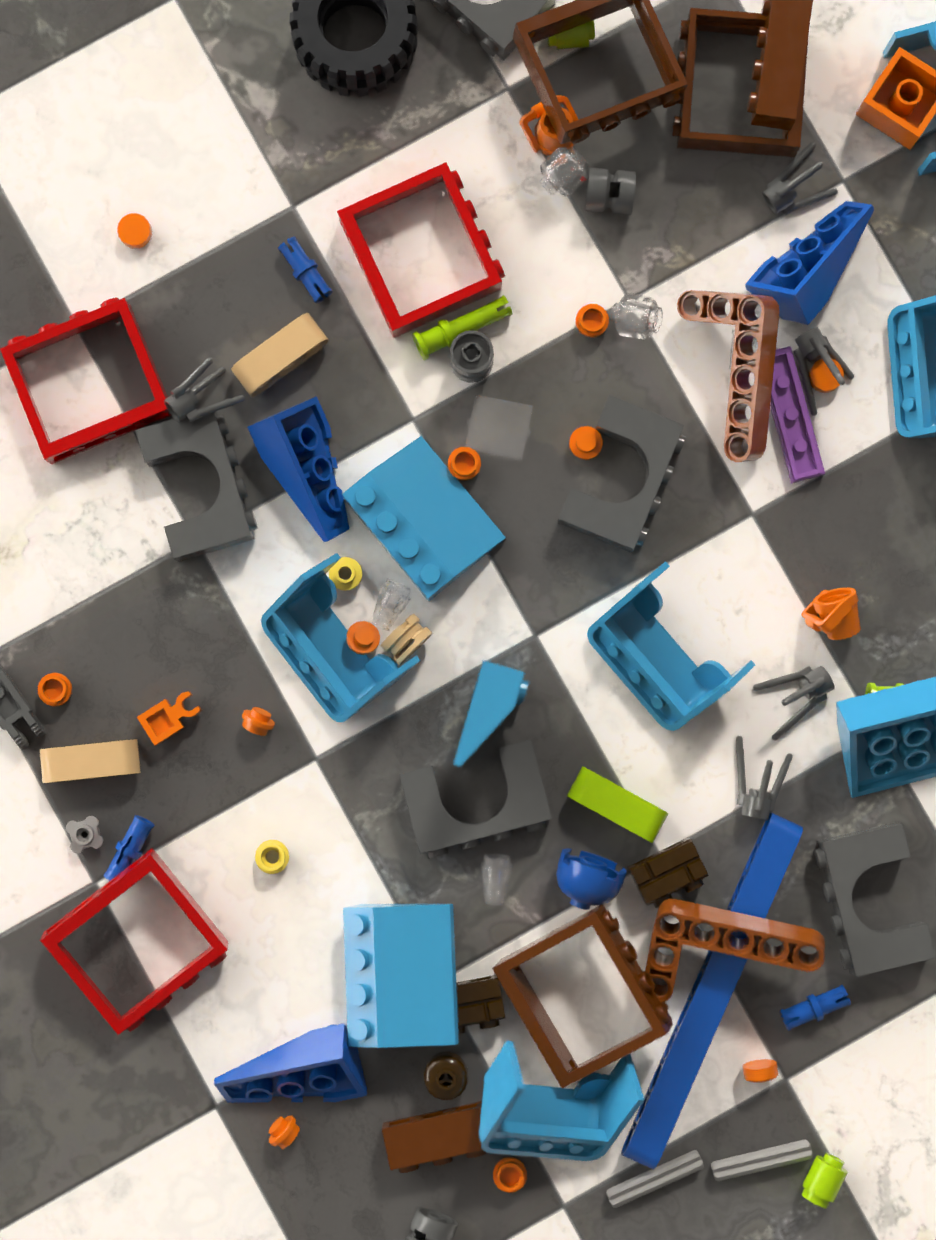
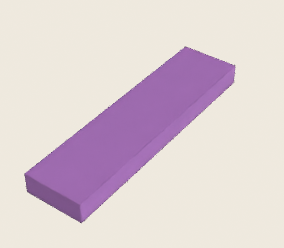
(793, 420)

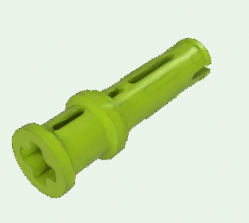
(445, 332)

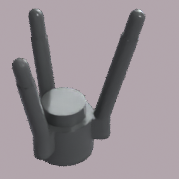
(780, 195)
(814, 347)
(183, 400)
(814, 685)
(758, 801)

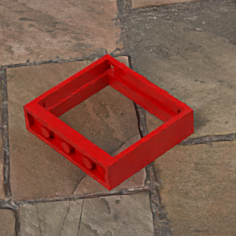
(402, 324)
(107, 429)
(101, 898)

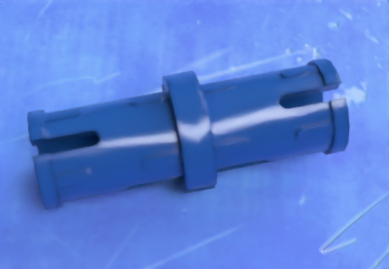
(305, 269)
(130, 847)
(815, 1007)

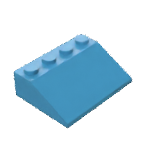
(423, 517)
(493, 699)
(888, 737)
(400, 975)

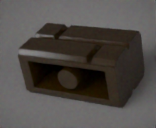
(668, 872)
(479, 1003)

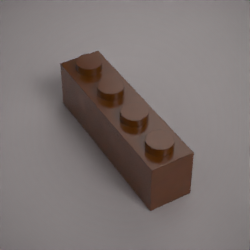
(780, 63)
(433, 1137)

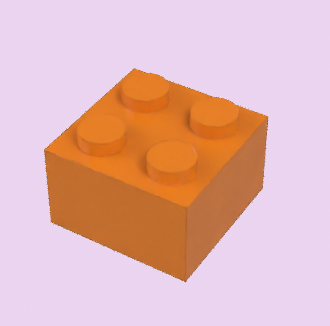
(902, 99)

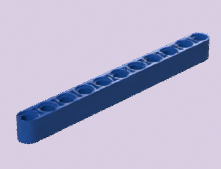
(708, 998)

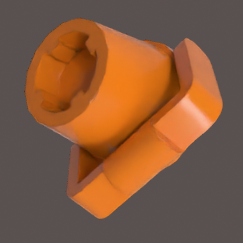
(544, 134)
(836, 611)

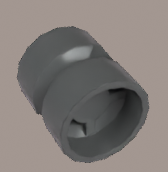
(599, 186)
(471, 356)
(432, 1225)

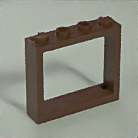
(582, 12)
(734, 23)
(540, 1024)

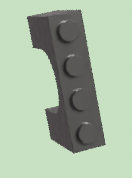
(492, 22)
(655, 441)
(227, 520)
(438, 829)
(843, 862)

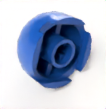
(588, 878)

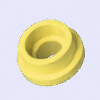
(353, 581)
(261, 856)

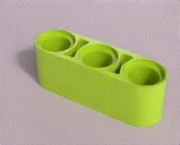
(617, 804)

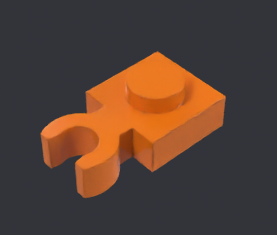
(164, 720)

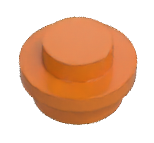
(592, 320)
(585, 443)
(464, 463)
(363, 637)
(54, 689)
(257, 721)
(283, 1131)
(509, 1174)

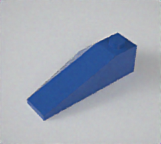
(812, 267)
(300, 458)
(306, 1066)

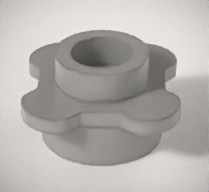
(93, 838)

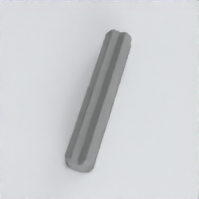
(761, 1160)
(655, 1178)

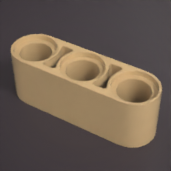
(279, 354)
(90, 761)

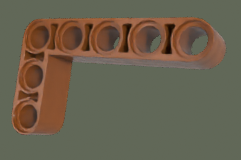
(743, 363)
(722, 941)

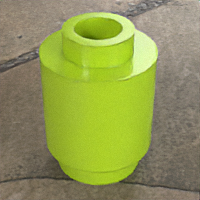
(574, 38)
(824, 1180)

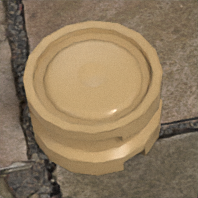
(403, 636)

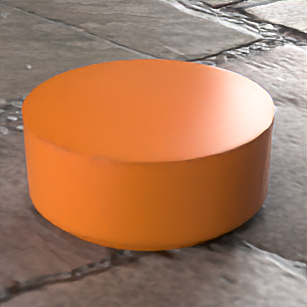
(134, 230)
(822, 378)
(760, 1070)

